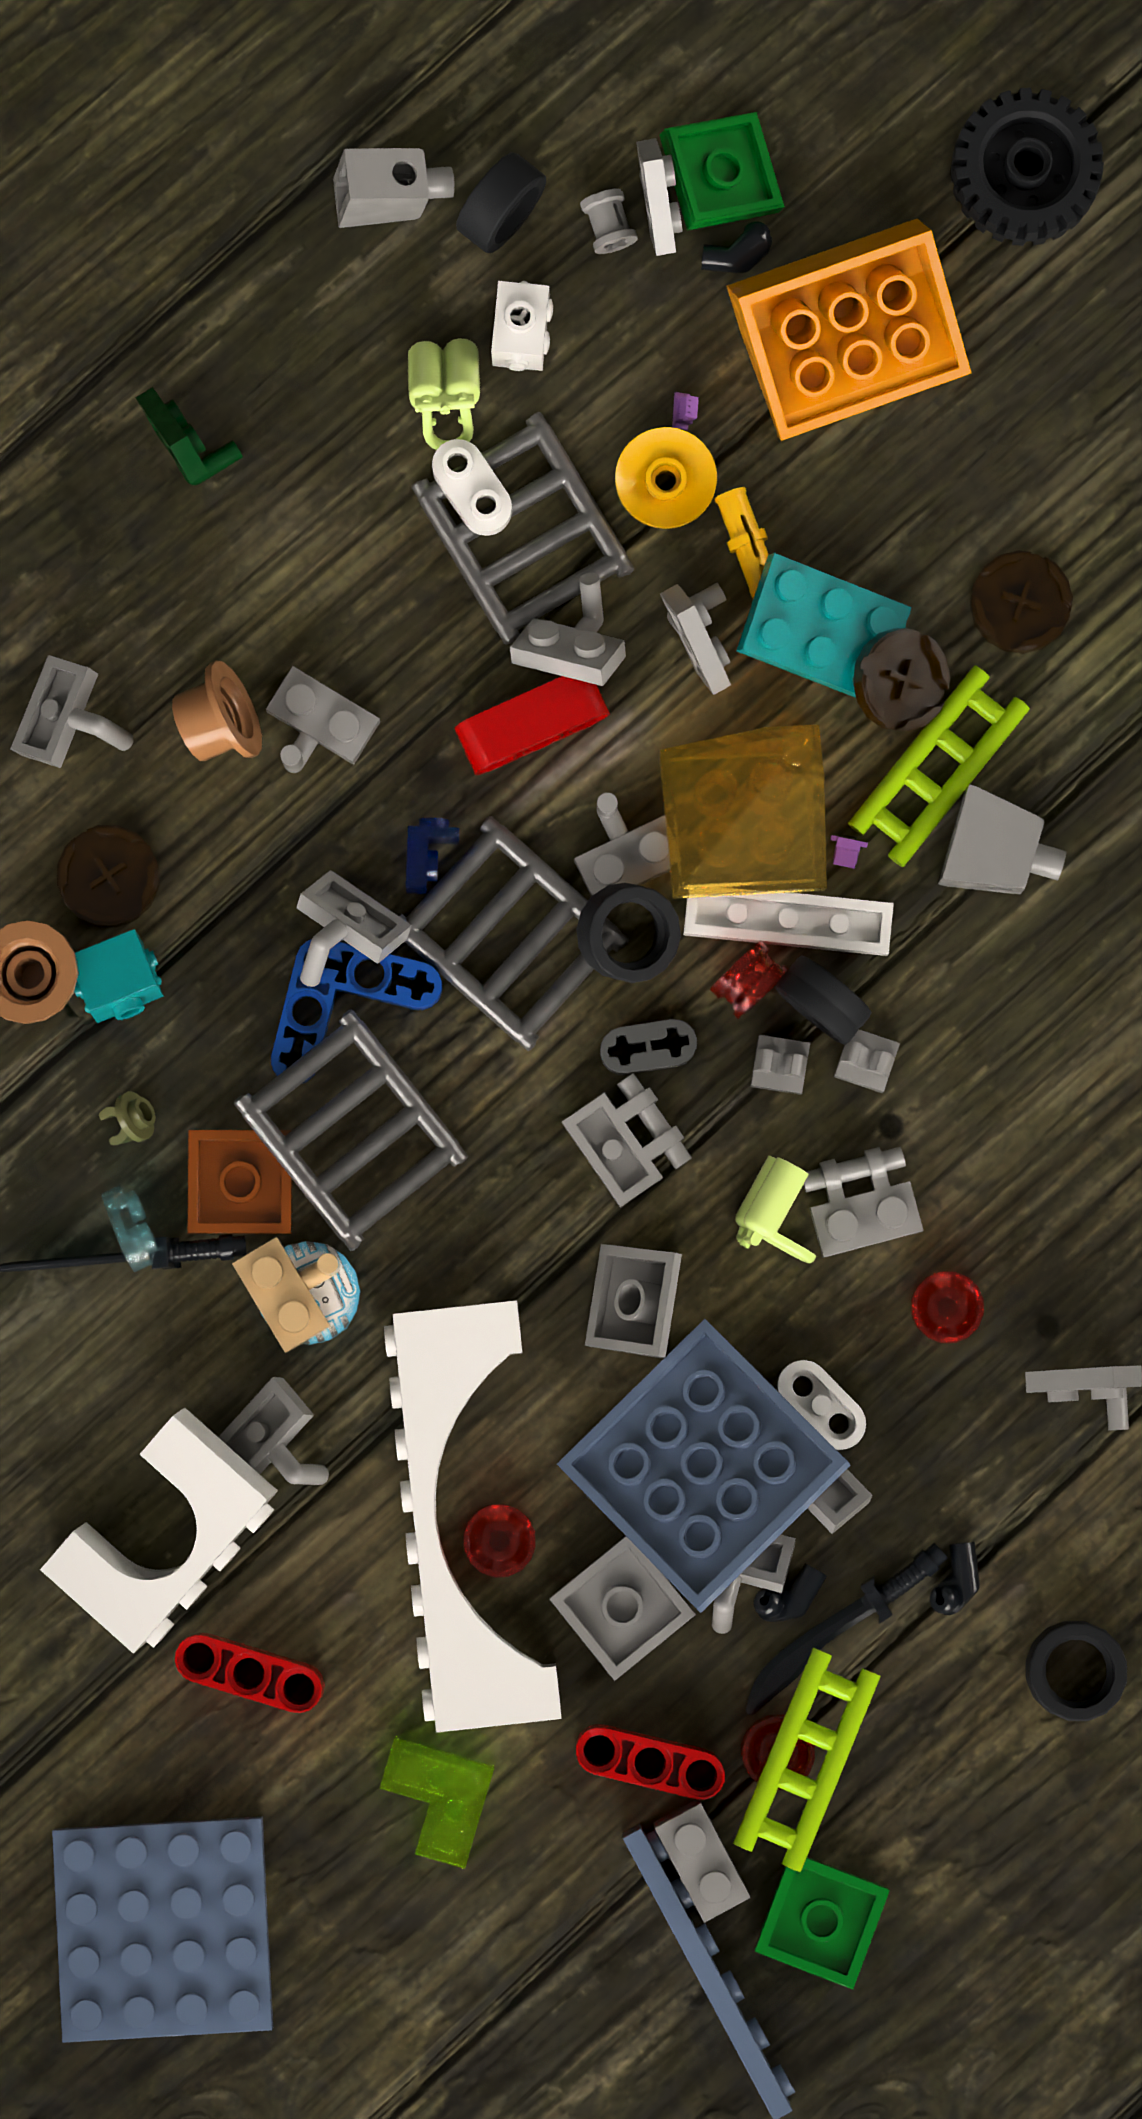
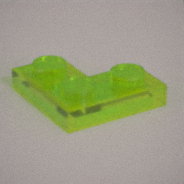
(453, 1788)

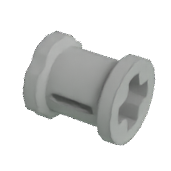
(608, 221)

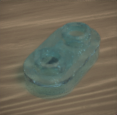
(134, 1238)

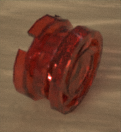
(749, 979)
(947, 1307)
(499, 1540)
(759, 1741)

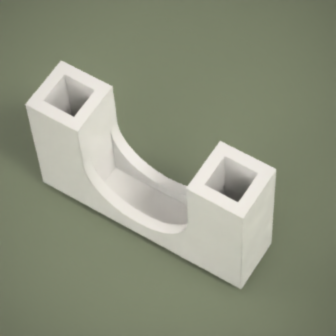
(225, 1500)

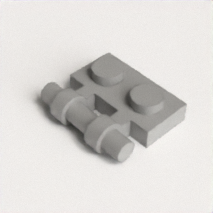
(615, 1151)
(867, 1217)

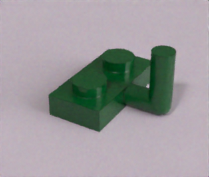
(183, 440)

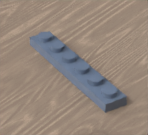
(720, 1989)

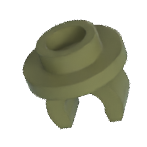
(134, 1116)

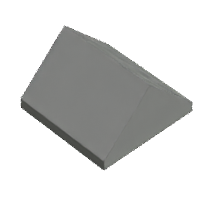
(633, 1300)

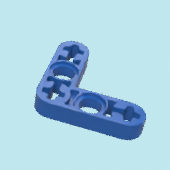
(327, 989)

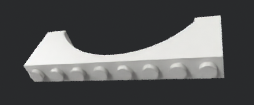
(472, 1669)

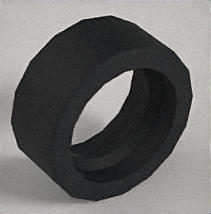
(501, 202)
(665, 940)
(1115, 1670)

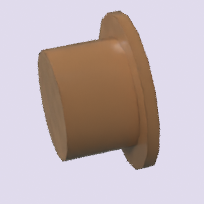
(218, 716)
(35, 972)

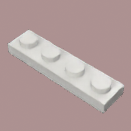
(793, 921)

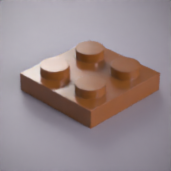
(236, 1185)

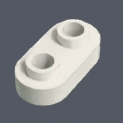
(470, 486)
(822, 1403)

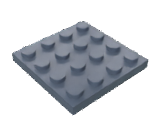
(703, 1465)
(162, 1929)

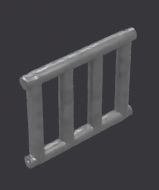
(588, 519)
(448, 961)
(286, 1147)

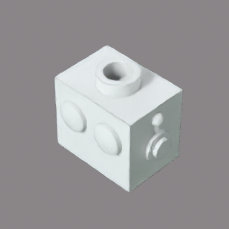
(525, 344)

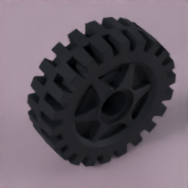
(1033, 129)

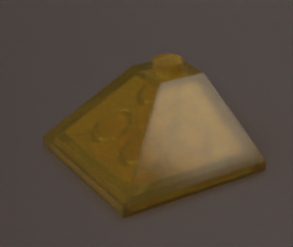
(746, 813)

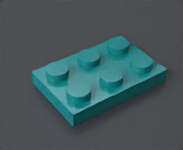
(814, 622)

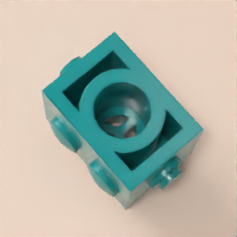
(117, 977)

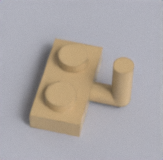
(284, 1292)

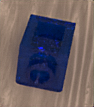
(421, 862)

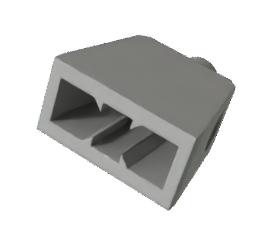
(386, 185)
(997, 846)

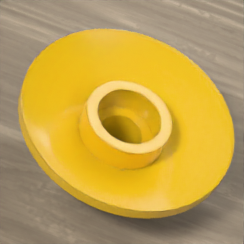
(671, 453)

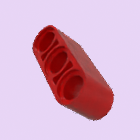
(530, 722)
(224, 1677)
(671, 1777)

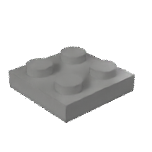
(622, 1607)

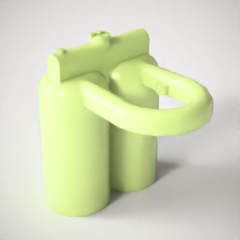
(444, 383)
(768, 1206)

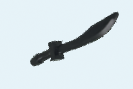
(168, 1256)
(792, 1659)

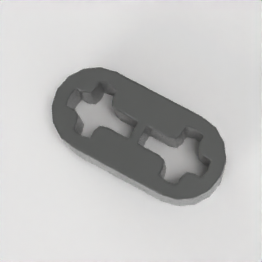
(646, 1034)

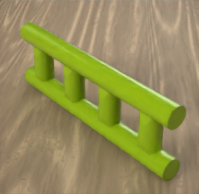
(939, 798)
(777, 1775)

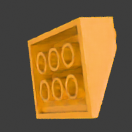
(850, 328)

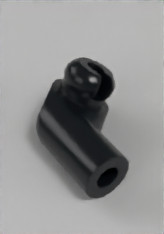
(742, 254)
(960, 1584)
(793, 1600)

